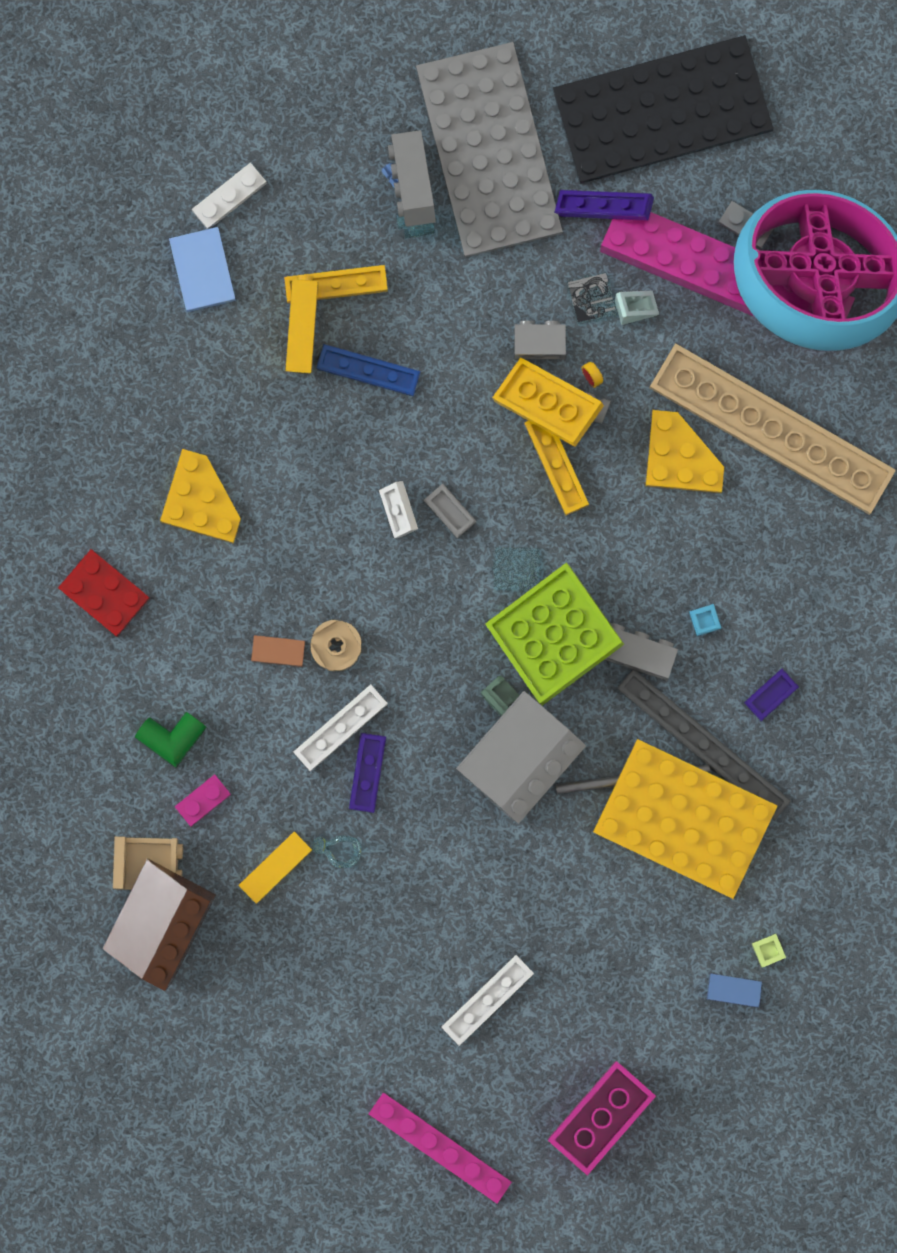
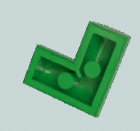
(171, 745)

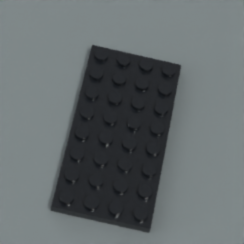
(662, 109)

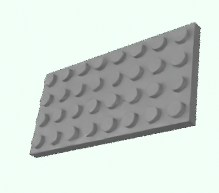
(489, 149)

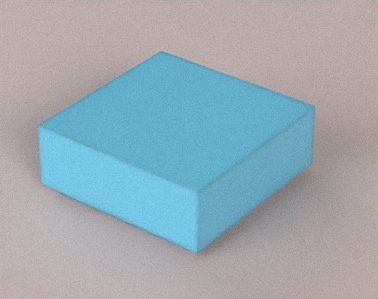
(705, 620)

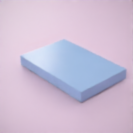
(202, 269)

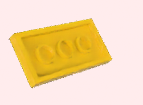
(548, 402)

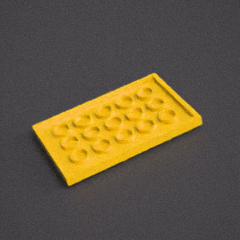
(685, 818)

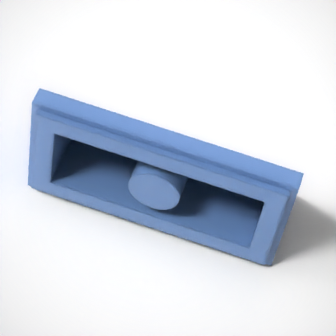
(734, 990)

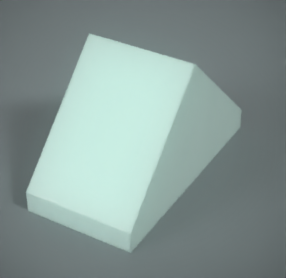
(635, 306)

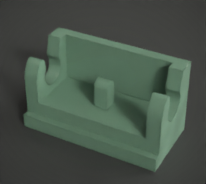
(499, 695)

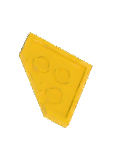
(680, 457)
(199, 500)

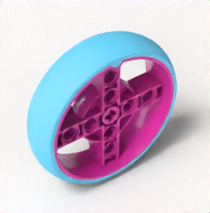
(818, 269)

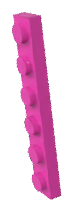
(440, 1148)

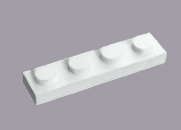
(340, 728)
(487, 1000)

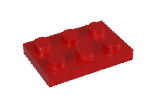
(103, 593)

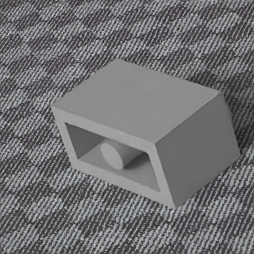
(540, 340)

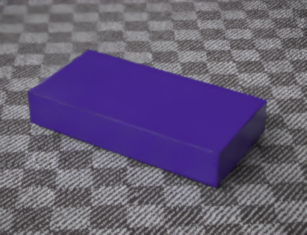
(771, 694)

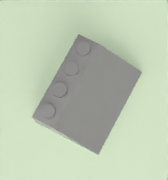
(521, 757)

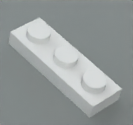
(229, 196)

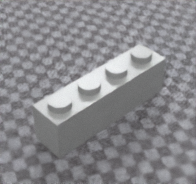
(412, 177)
(644, 654)

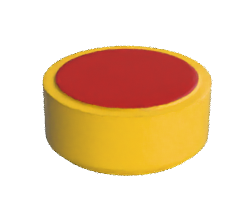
(592, 374)

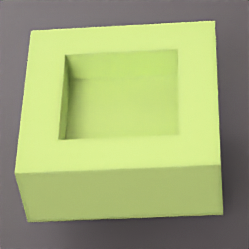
(768, 950)

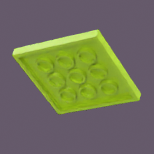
(554, 634)

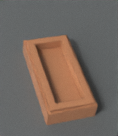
(278, 651)

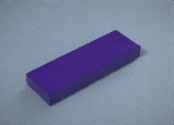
(367, 773)

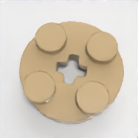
(339, 631)

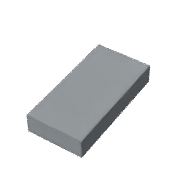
(449, 511)

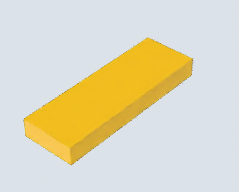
(275, 867)

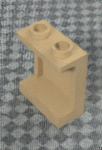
(132, 854)

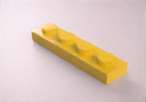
(345, 282)
(558, 469)

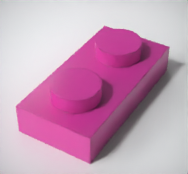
(202, 800)

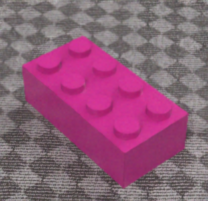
(601, 1117)

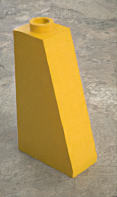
(302, 324)

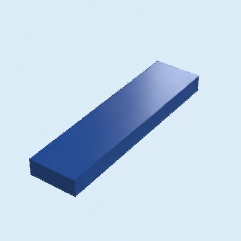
(368, 370)

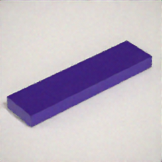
(604, 205)

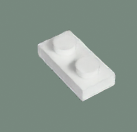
(398, 509)

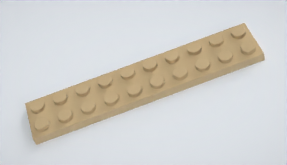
(772, 429)

